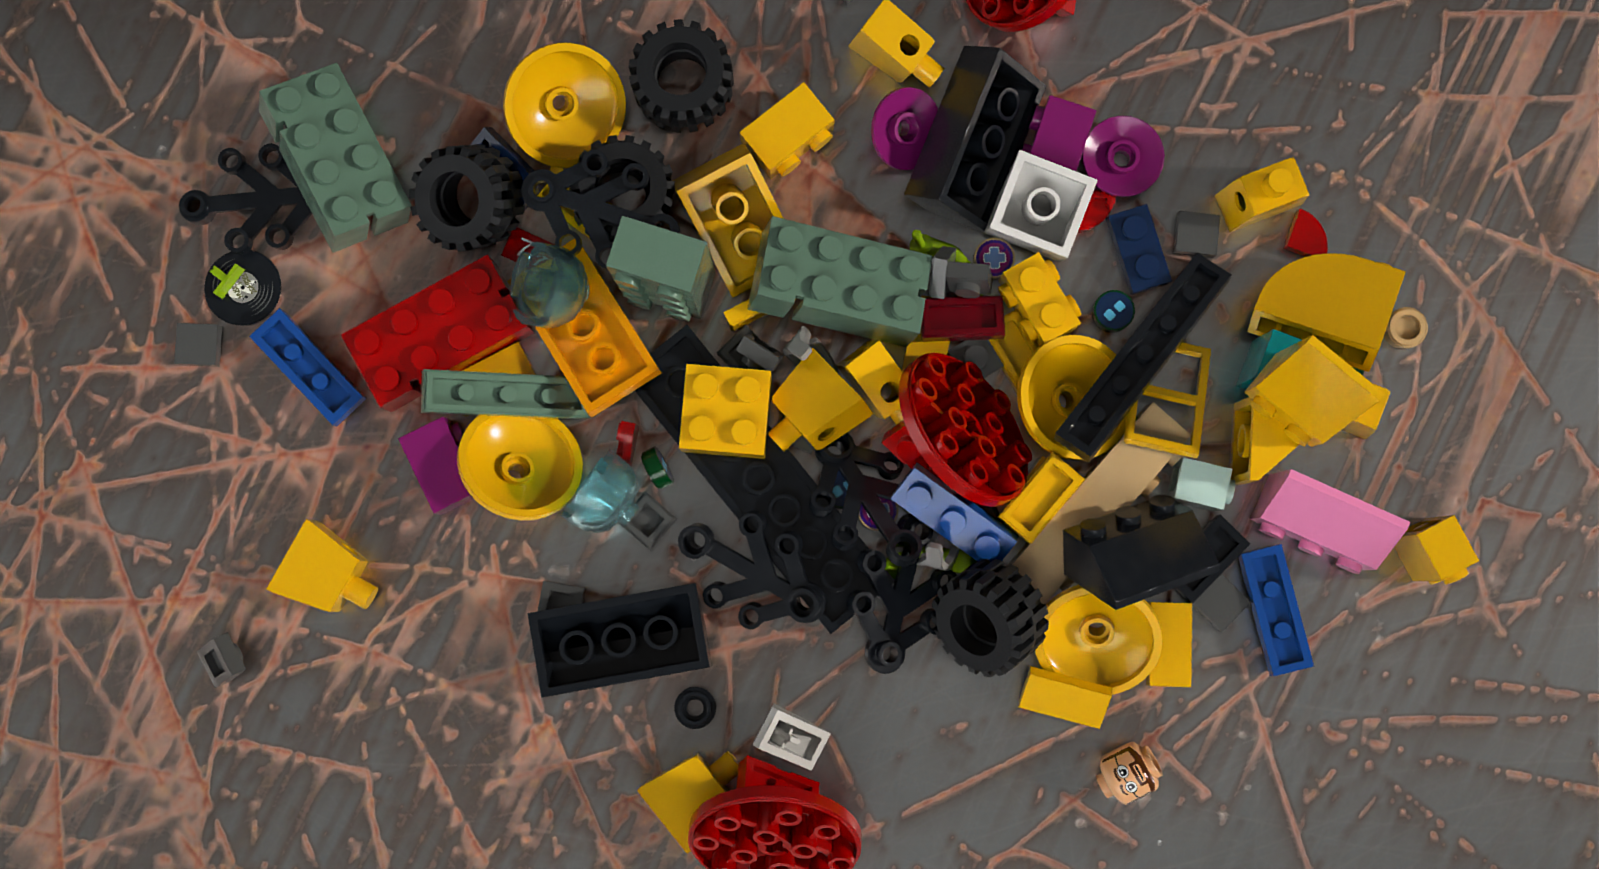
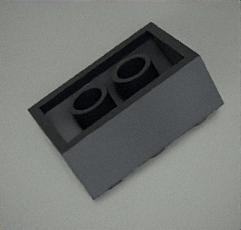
(1138, 551)

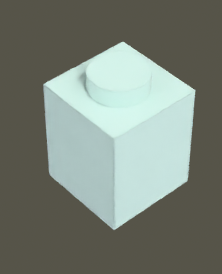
(1201, 484)

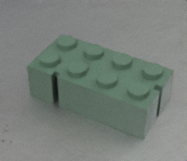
(334, 156)
(661, 269)
(841, 282)

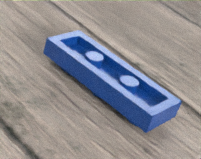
(308, 367)
(953, 516)
(1275, 610)

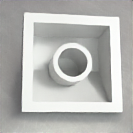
(1041, 206)

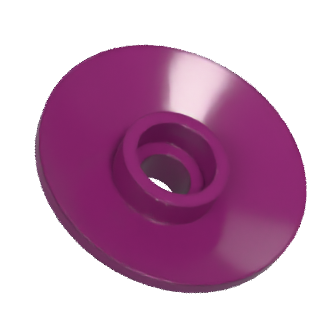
(915, 113)
(1136, 142)

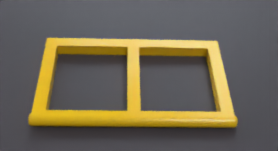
(1197, 401)

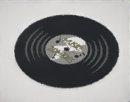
(252, 294)

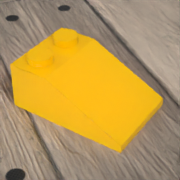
(729, 212)
(1311, 392)

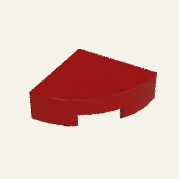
(1097, 210)
(1306, 235)
(627, 438)

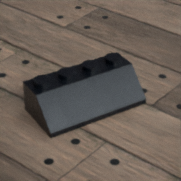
(975, 136)
(619, 640)

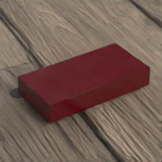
(963, 319)

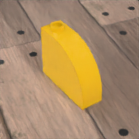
(1335, 299)

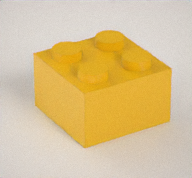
(725, 411)

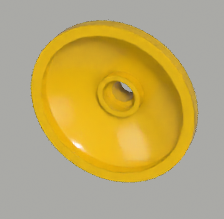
(591, 108)
(1063, 367)
(535, 448)
(1112, 655)

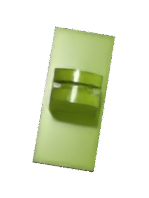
(227, 280)

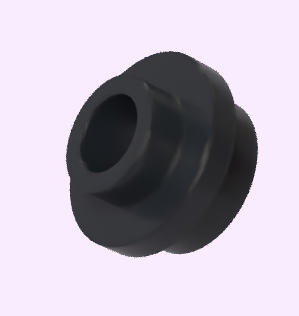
(683, 714)

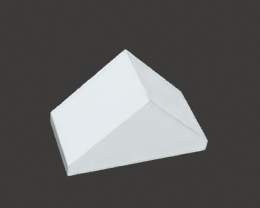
(791, 737)

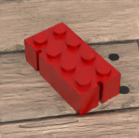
(436, 329)

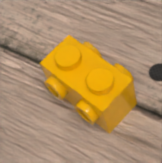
(1040, 301)

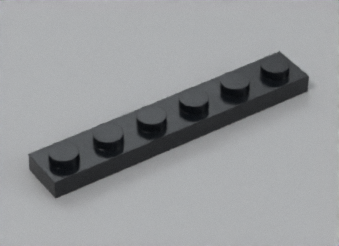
(1142, 358)

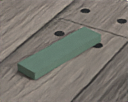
(499, 395)

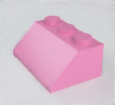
(1327, 521)

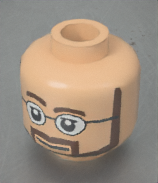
(1129, 773)

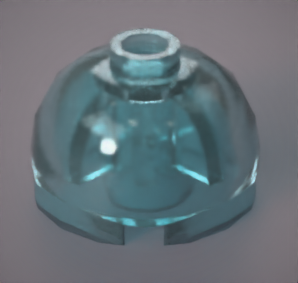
(548, 286)
(604, 496)

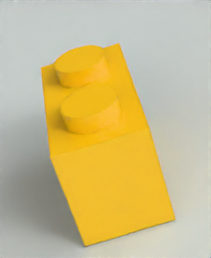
(788, 132)
(1436, 550)

